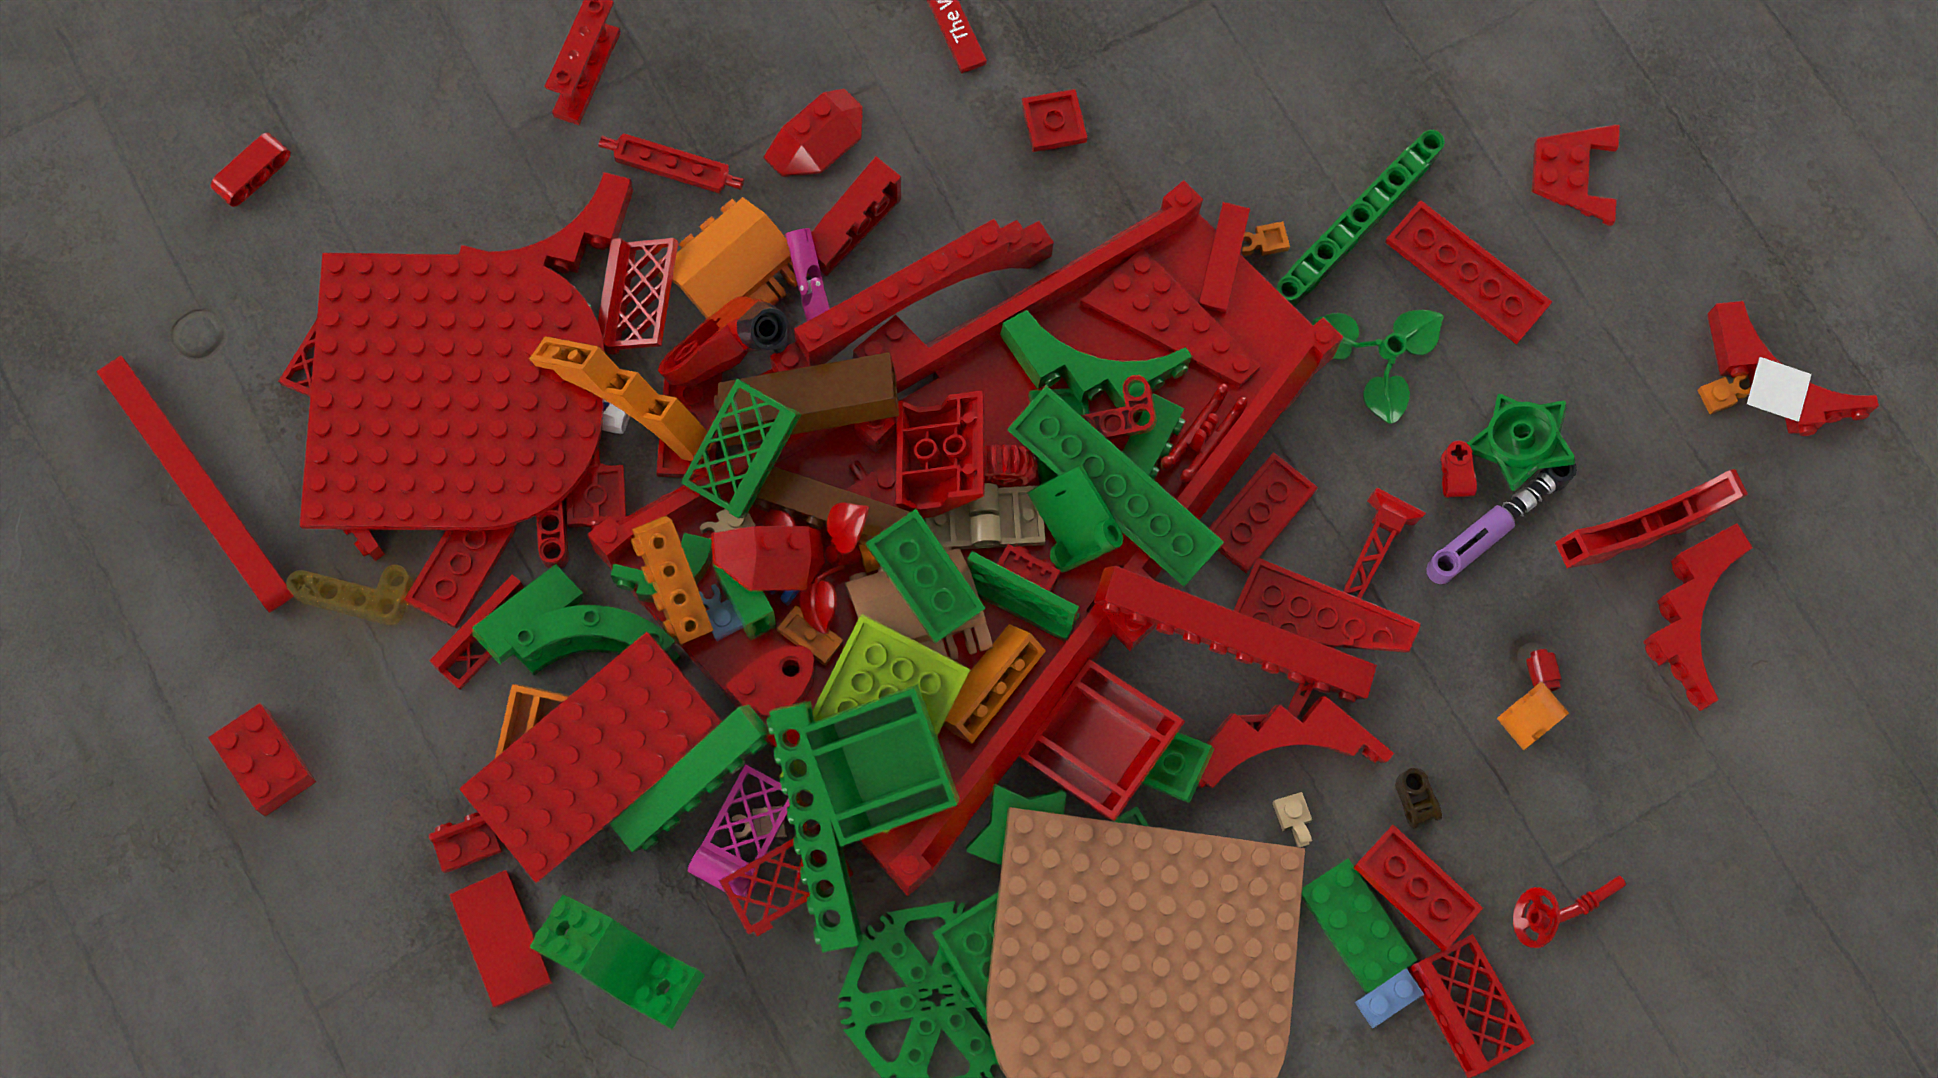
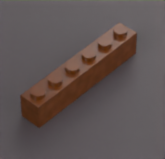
(813, 501)

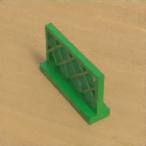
(763, 461)
(1022, 598)

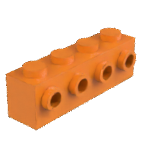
(672, 580)
(993, 682)

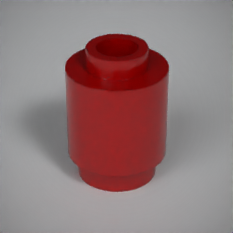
(1544, 668)

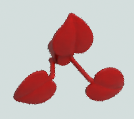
(845, 525)

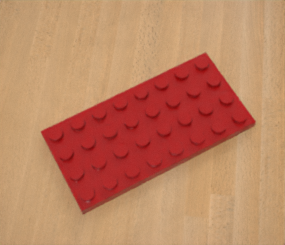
(591, 757)

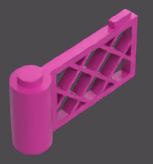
(713, 862)

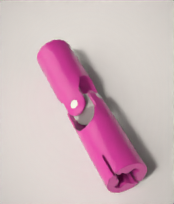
(804, 262)

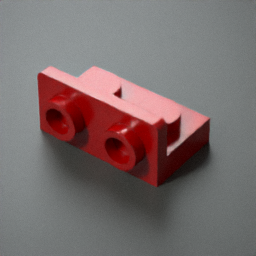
(1037, 571)
(464, 842)

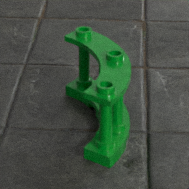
(579, 630)

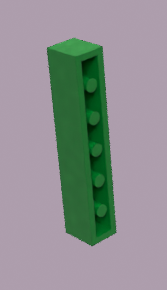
(691, 778)

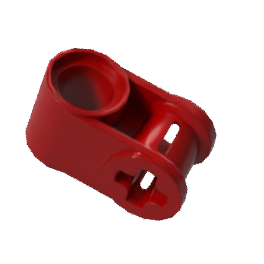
(1458, 476)

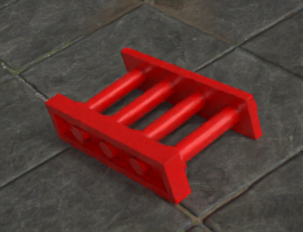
(582, 60)

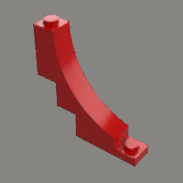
(1321, 726)

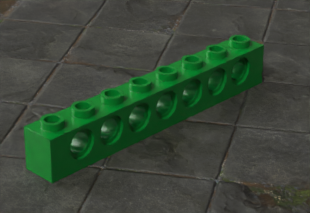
(828, 934)

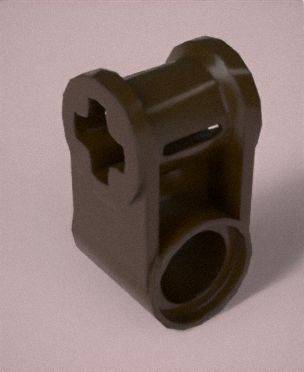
(1419, 799)

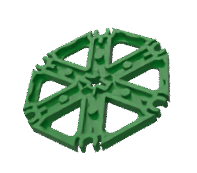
(905, 1002)

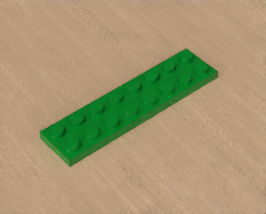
(1134, 499)

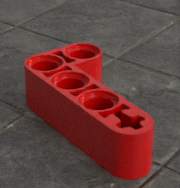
(1126, 414)

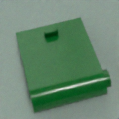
(1075, 519)

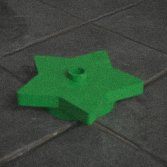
(1524, 439)
(990, 840)

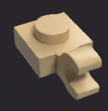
(1293, 815)

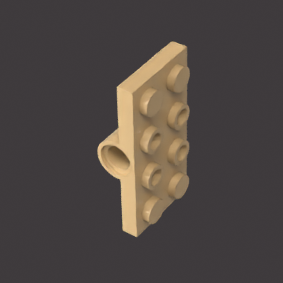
(991, 521)

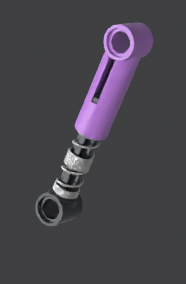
(1496, 524)

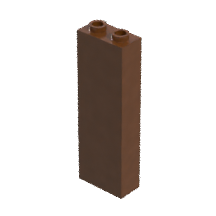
(823, 394)

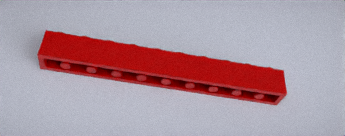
(1234, 633)

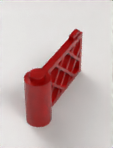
(765, 923)

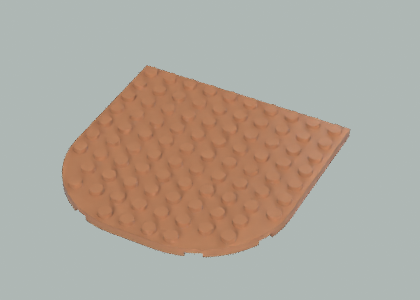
(1141, 951)

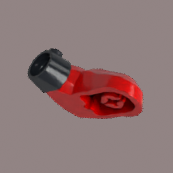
(724, 341)

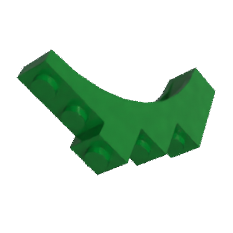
(1087, 376)

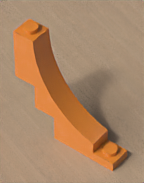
(627, 390)

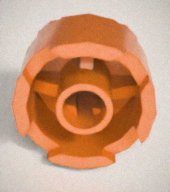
(1532, 715)

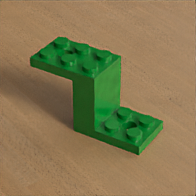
(617, 961)

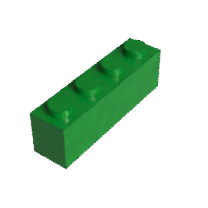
(1150, 447)

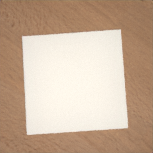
(1779, 389)

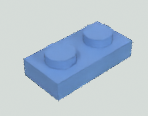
(1389, 998)

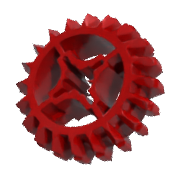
(1009, 466)

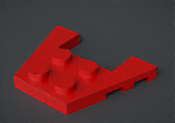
(1563, 170)

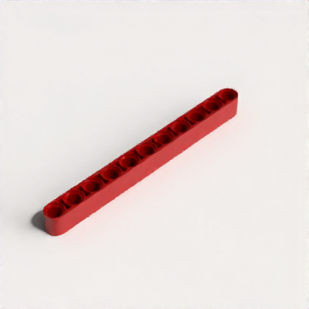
(195, 484)

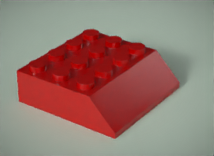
(1101, 740)

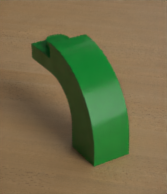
(697, 552)

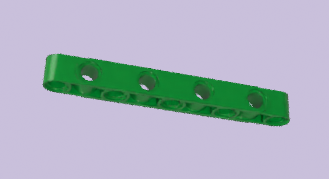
(1371, 207)

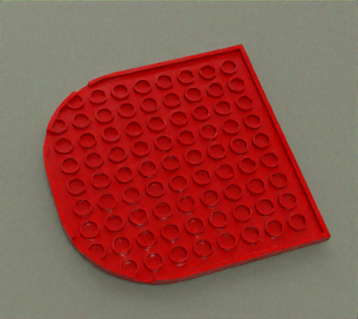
(432, 396)

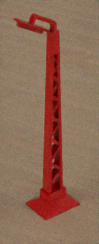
(1390, 516)

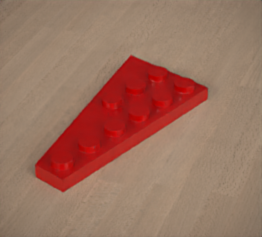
(1161, 311)

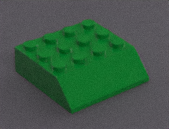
(879, 765)

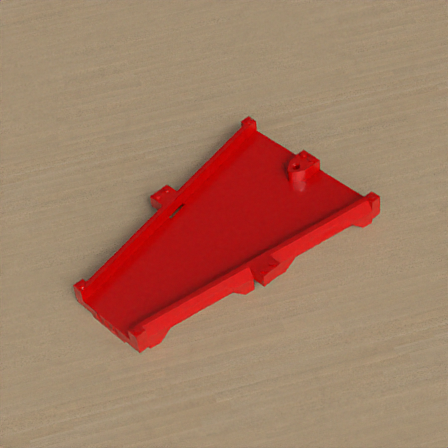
(979, 360)

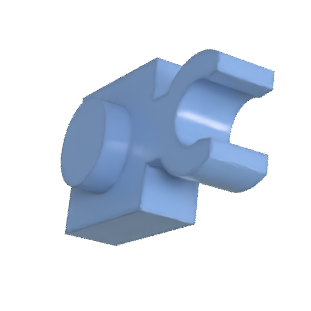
(721, 615)

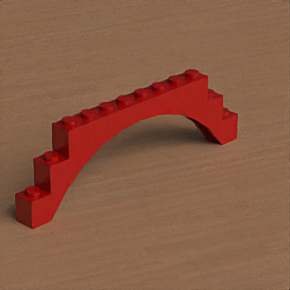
(970, 255)

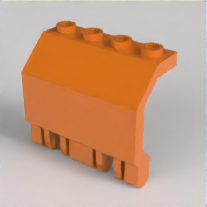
(733, 259)

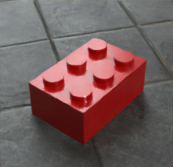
(262, 759)

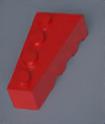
(856, 214)

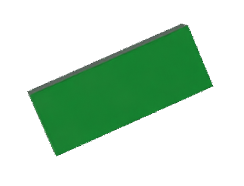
(544, 594)

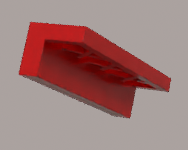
(463, 638)

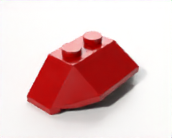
(817, 135)
(769, 556)

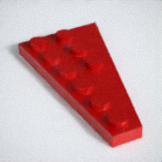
(1322, 611)

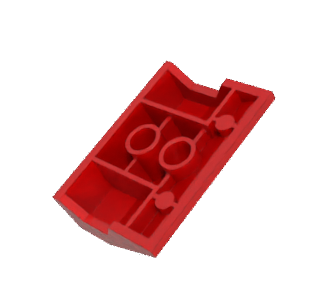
(940, 454)

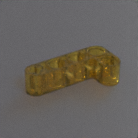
(348, 592)

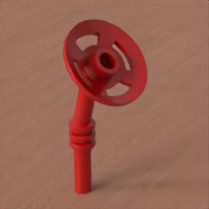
(1546, 920)

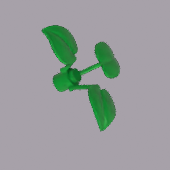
(1413, 331)

